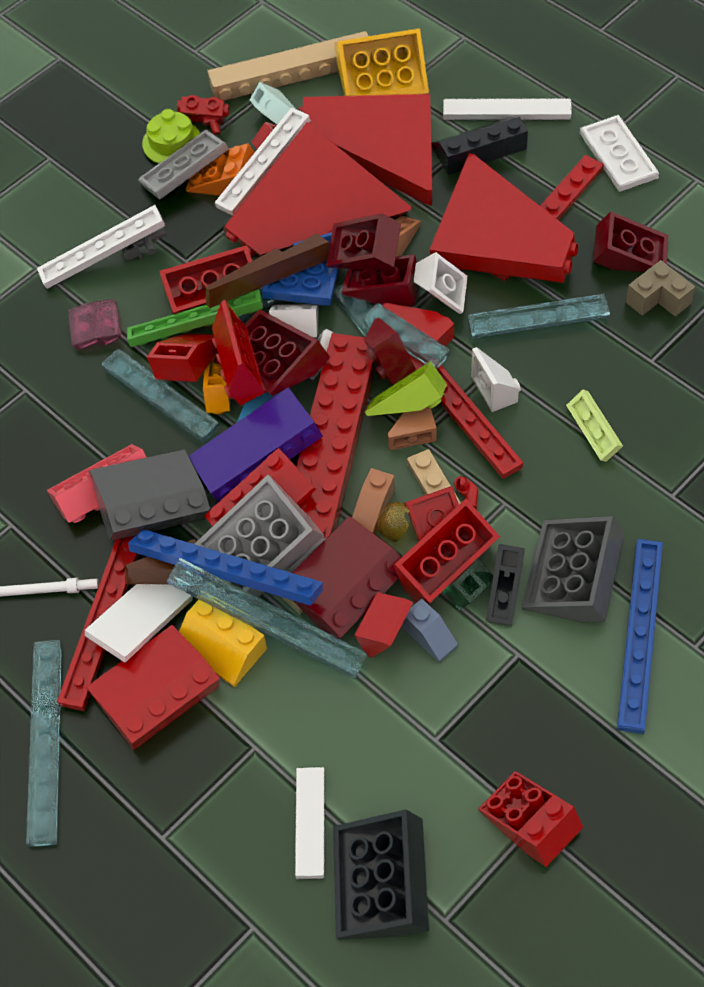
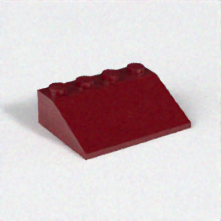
(283, 352)
(352, 569)

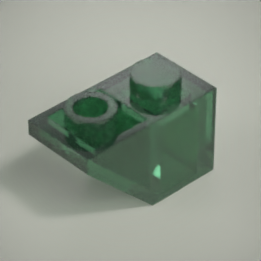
(469, 584)

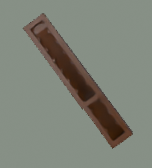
(268, 269)

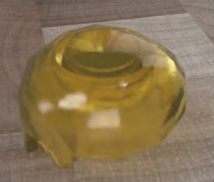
(392, 521)

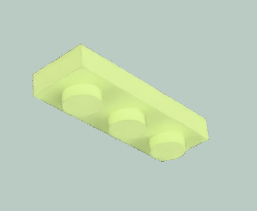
(594, 425)

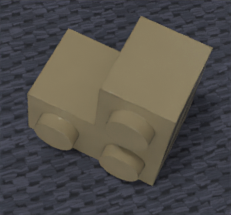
(660, 286)

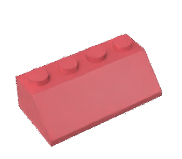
(77, 495)

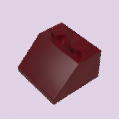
(388, 352)

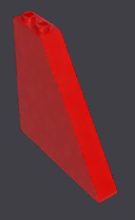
(382, 135)
(307, 194)
(501, 229)

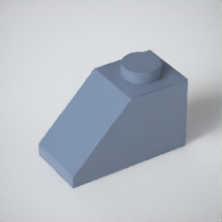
(429, 630)

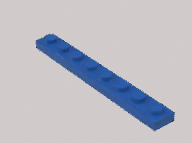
(228, 567)

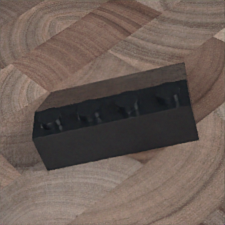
(380, 877)

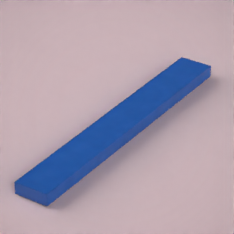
(640, 637)

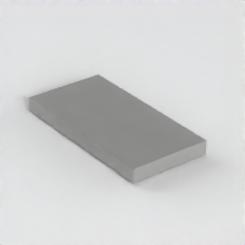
(183, 164)

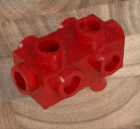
(205, 111)

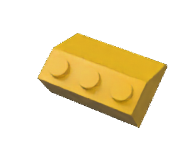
(223, 641)

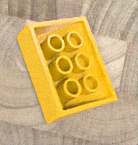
(382, 64)

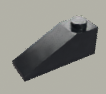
(505, 584)

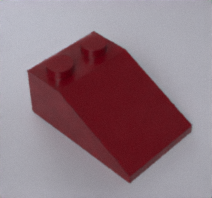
(364, 243)
(628, 244)
(384, 285)

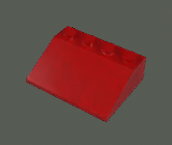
(154, 686)

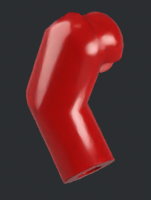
(467, 489)

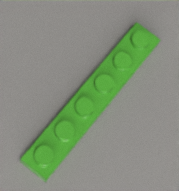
(190, 319)

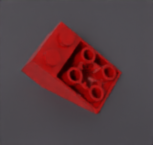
(182, 357)
(532, 817)

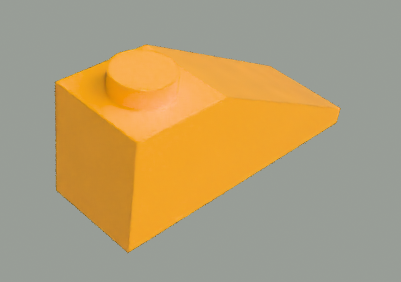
(213, 388)

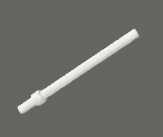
(71, 585)

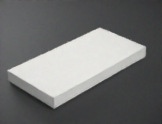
(619, 152)
(136, 618)

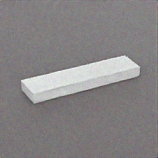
(309, 823)

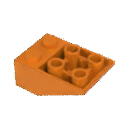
(221, 171)

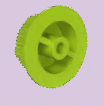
(167, 134)

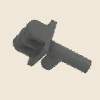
(132, 250)

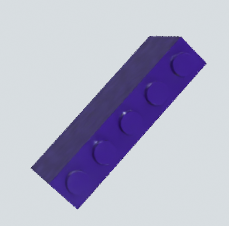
(249, 442)

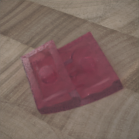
(94, 323)

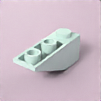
(270, 102)

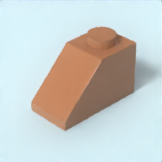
(412, 429)

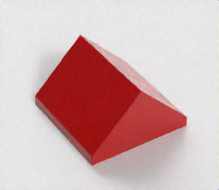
(382, 623)

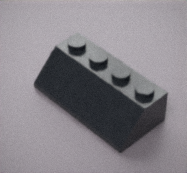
(485, 142)

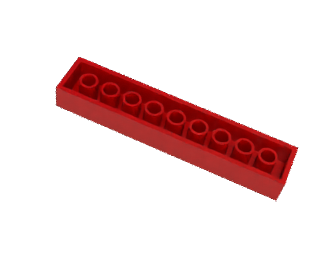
(339, 416)

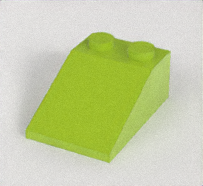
(411, 393)

